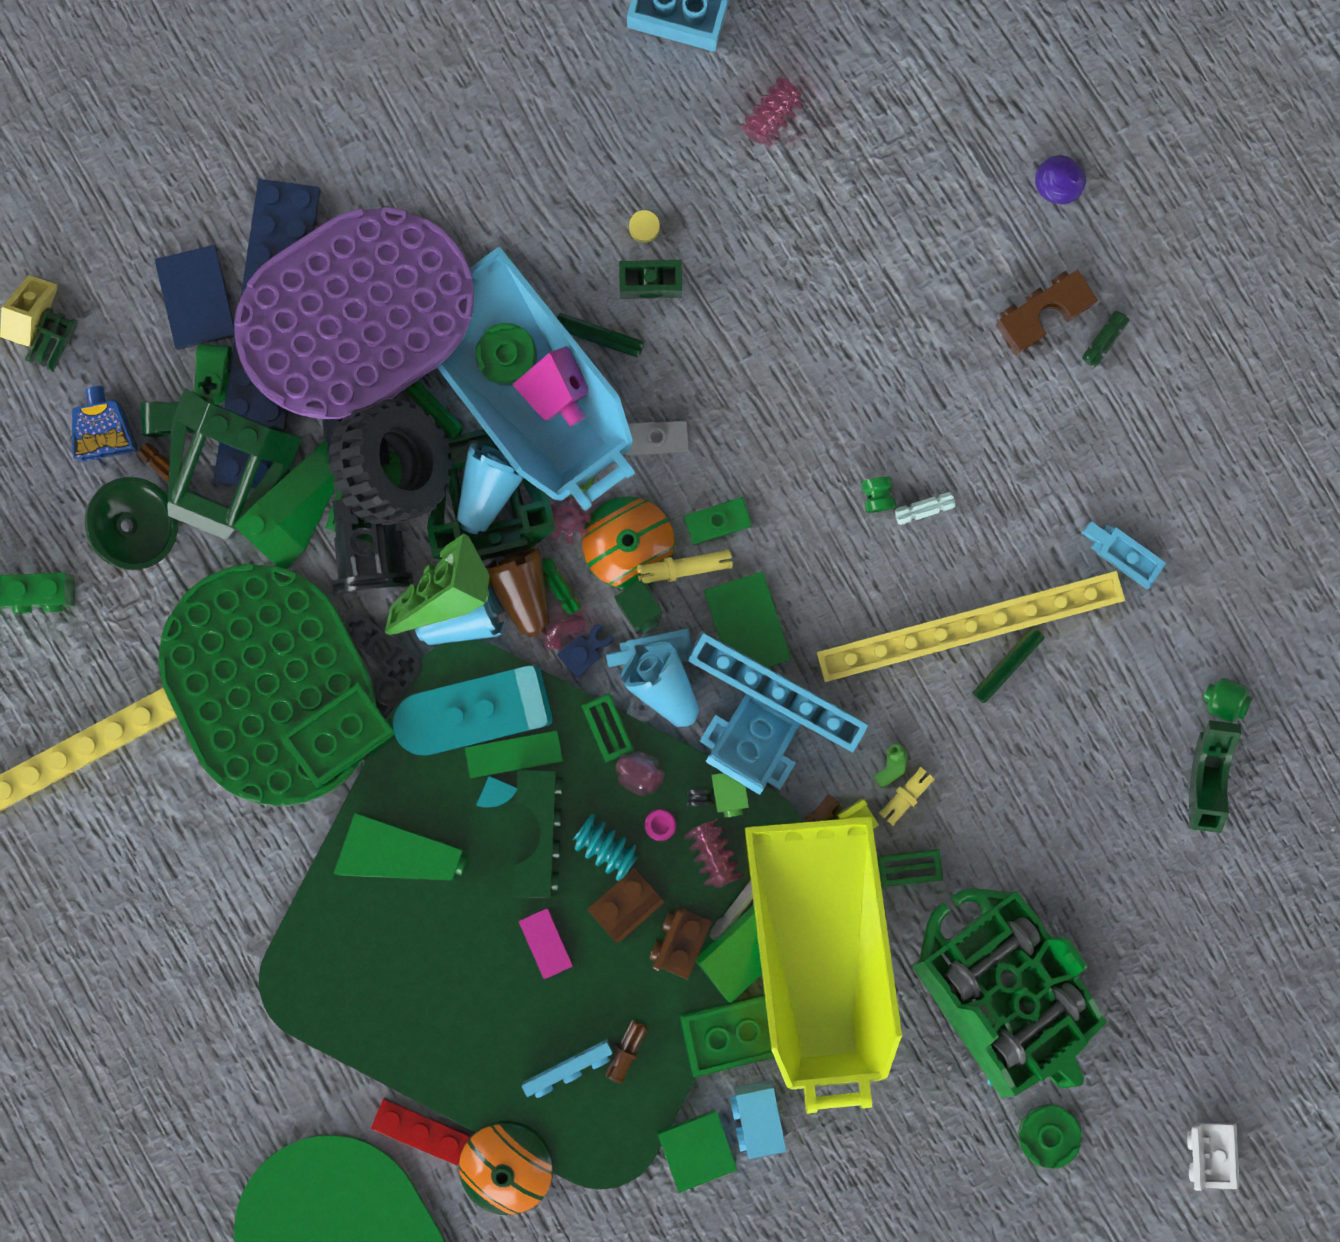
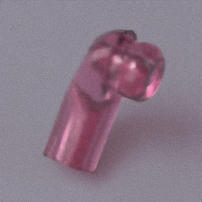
(561, 628)

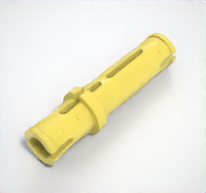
(687, 566)

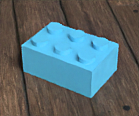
(683, 21)

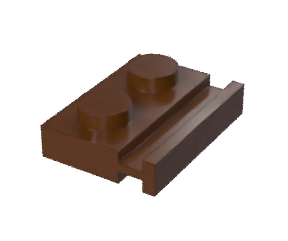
(625, 905)

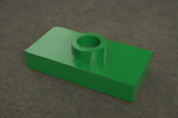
(717, 521)

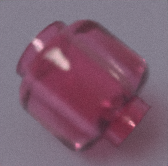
(640, 773)

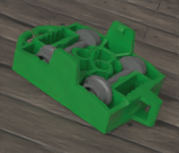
(991, 1025)

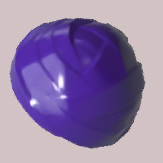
(1060, 179)

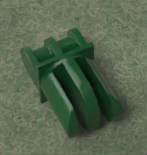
(49, 345)

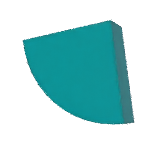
(495, 793)

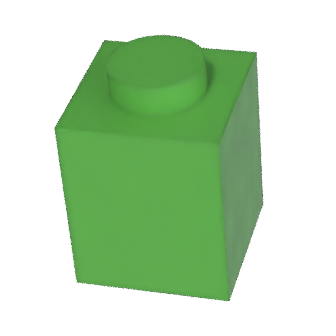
(729, 795)

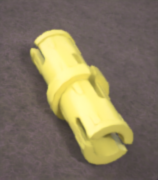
(906, 796)

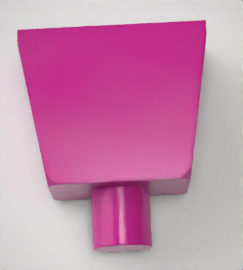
(554, 387)

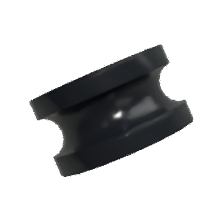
(699, 797)

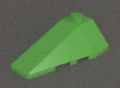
(445, 591)

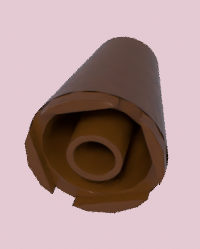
(522, 590)

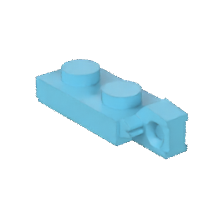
(1124, 553)
(678, 638)

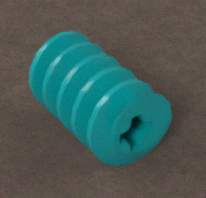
(605, 847)

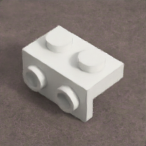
(1214, 1155)

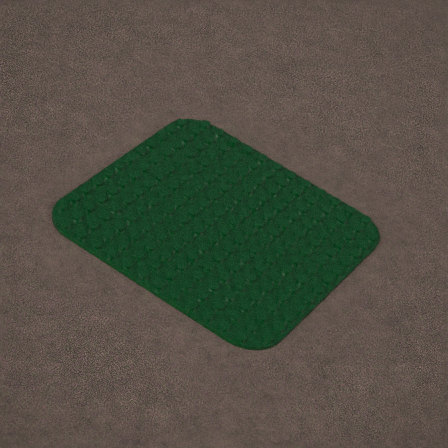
(436, 976)

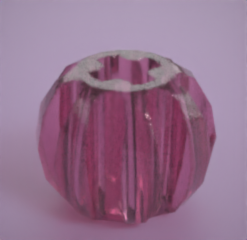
(572, 529)

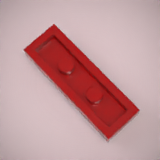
(420, 1131)

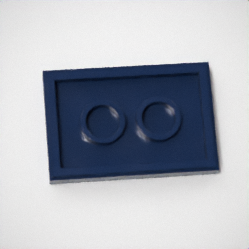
(195, 297)

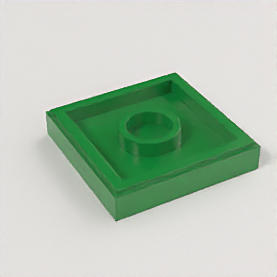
(696, 1151)

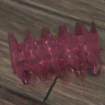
(772, 112)
(712, 854)

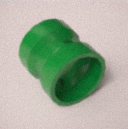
(878, 494)

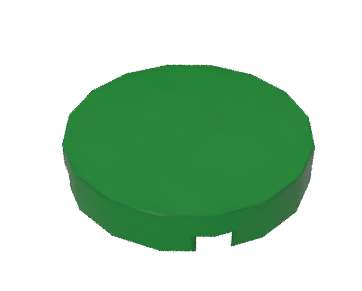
(505, 353)
(1050, 1136)

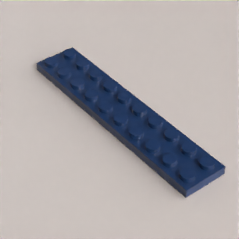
(279, 219)

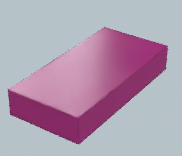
(545, 943)

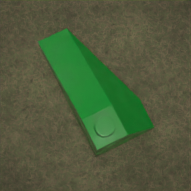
(290, 511)

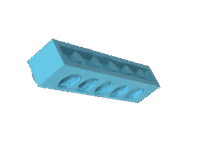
(777, 691)

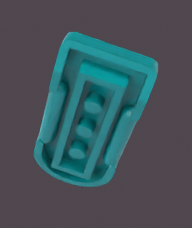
(473, 711)

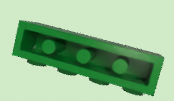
(41, 590)

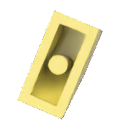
(26, 309)

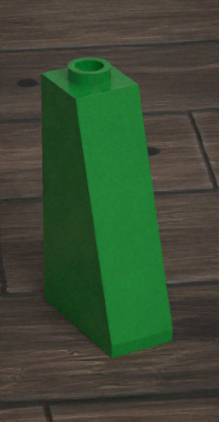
(391, 851)

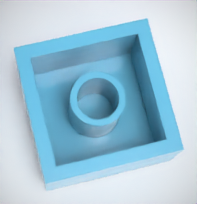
(760, 1119)

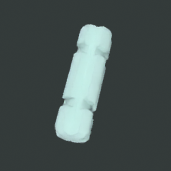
(925, 508)

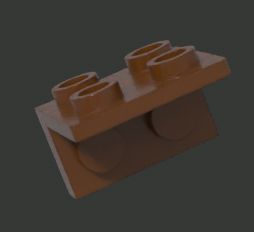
(681, 942)

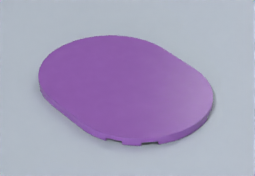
(354, 312)

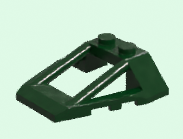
(233, 430)
(530, 521)

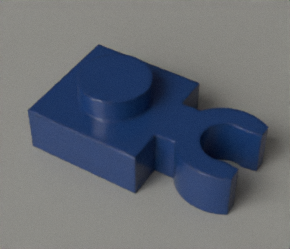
(581, 653)

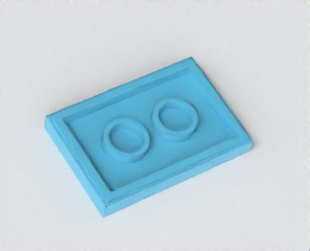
(753, 743)

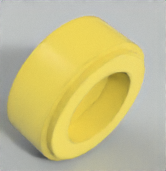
(644, 226)

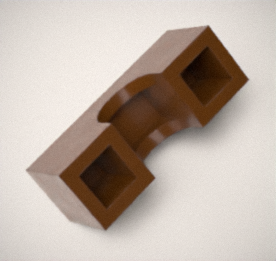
(1068, 295)

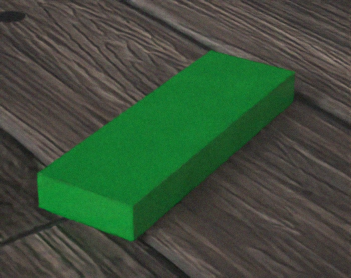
(513, 754)

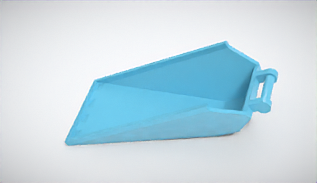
(541, 451)

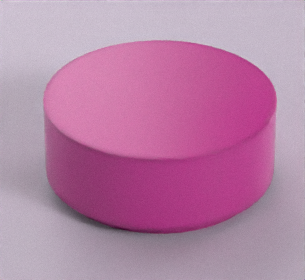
(660, 825)

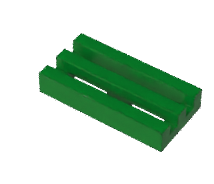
(597, 703)
(913, 867)

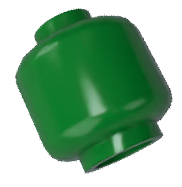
(1227, 700)

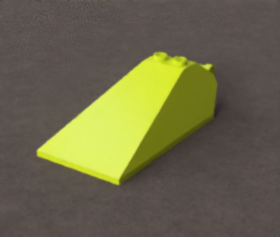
(824, 956)

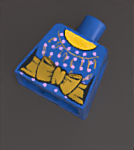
(100, 428)

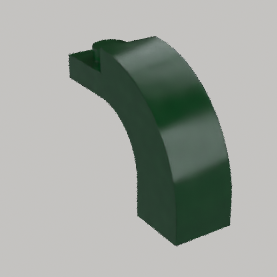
(1210, 776)

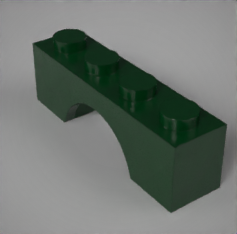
(535, 875)

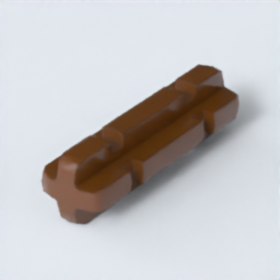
(157, 461)

